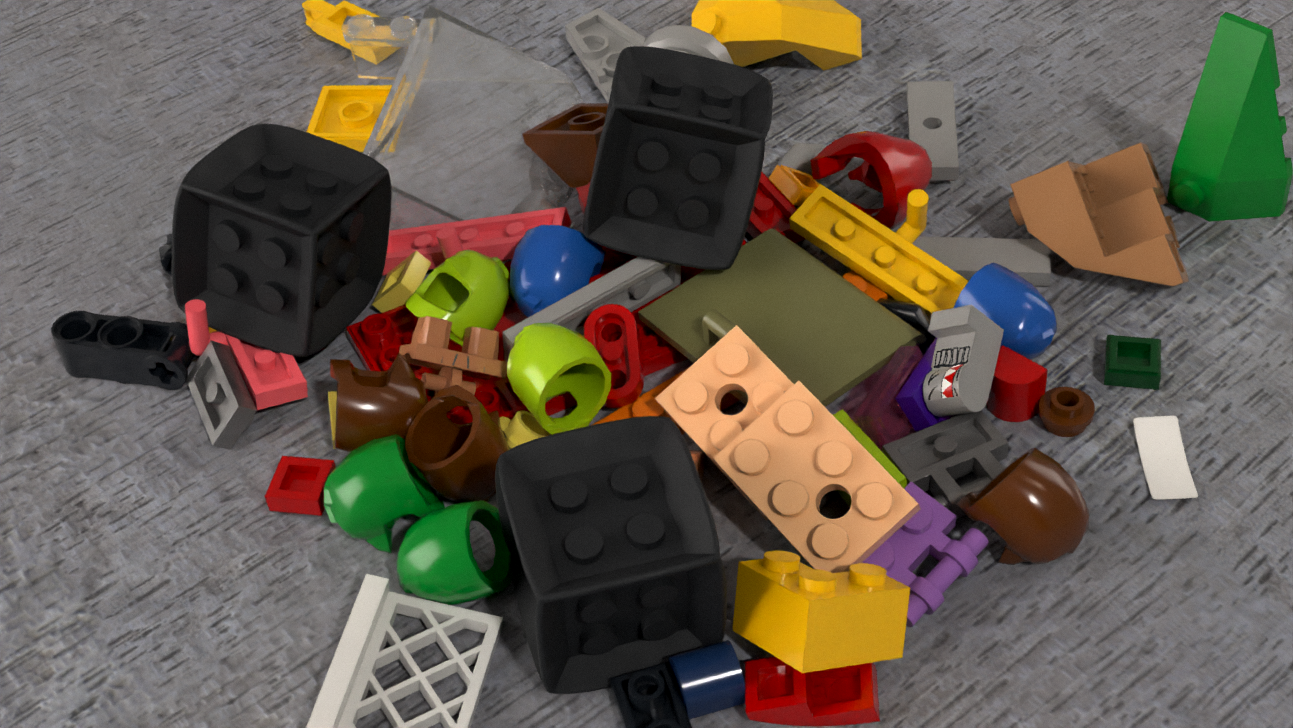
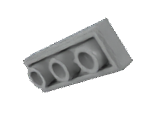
(934, 126)

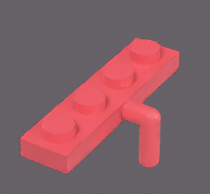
(489, 236)
(268, 375)

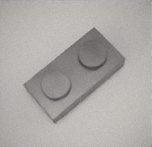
(221, 395)

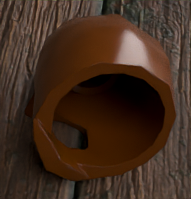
(374, 402)
(454, 456)
(1032, 509)

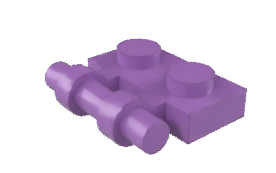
(917, 539)

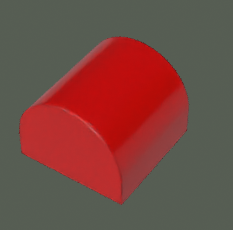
(1016, 387)

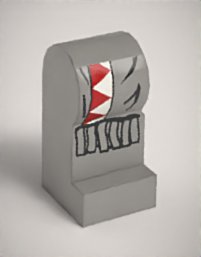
(961, 361)

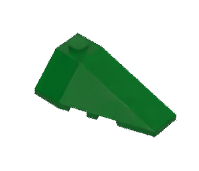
(1232, 140)

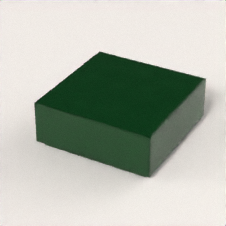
(1132, 362)

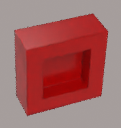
(299, 485)

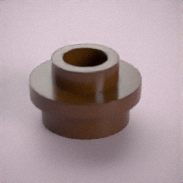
(1066, 411)

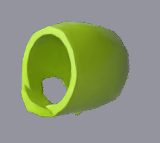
(465, 291)
(554, 362)

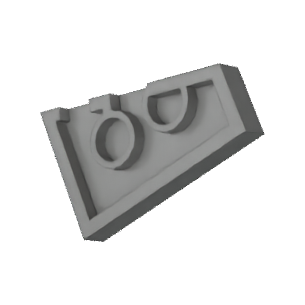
(598, 43)

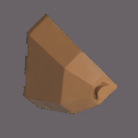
(1104, 216)

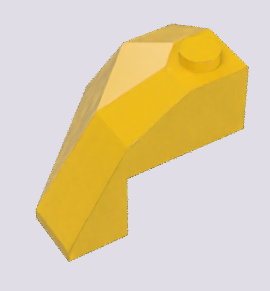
(769, 28)

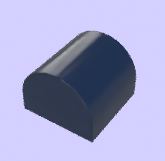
(709, 679)

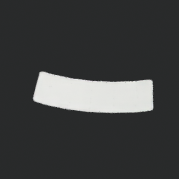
(1164, 458)

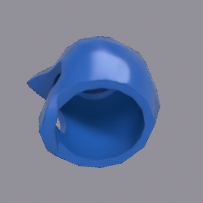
(550, 266)
(1014, 306)

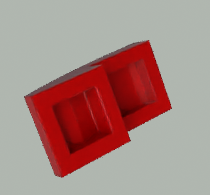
(817, 698)

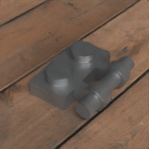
(949, 451)

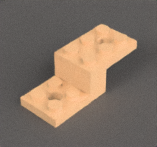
(787, 454)

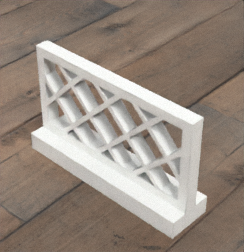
(362, 652)

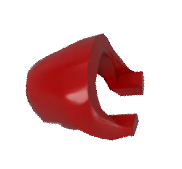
(890, 167)

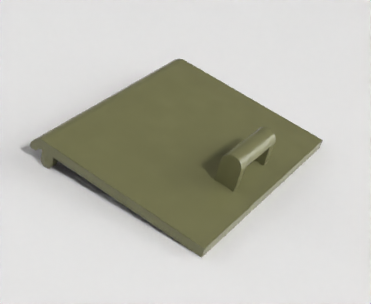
(792, 309)

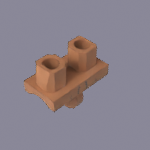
(431, 350)

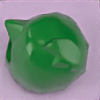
(375, 490)
(439, 559)

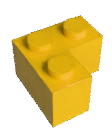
(820, 616)

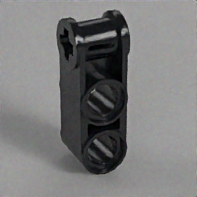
(123, 349)

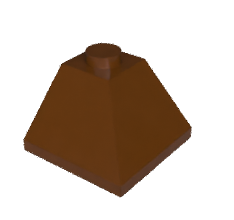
(570, 141)

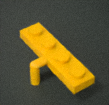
(877, 252)

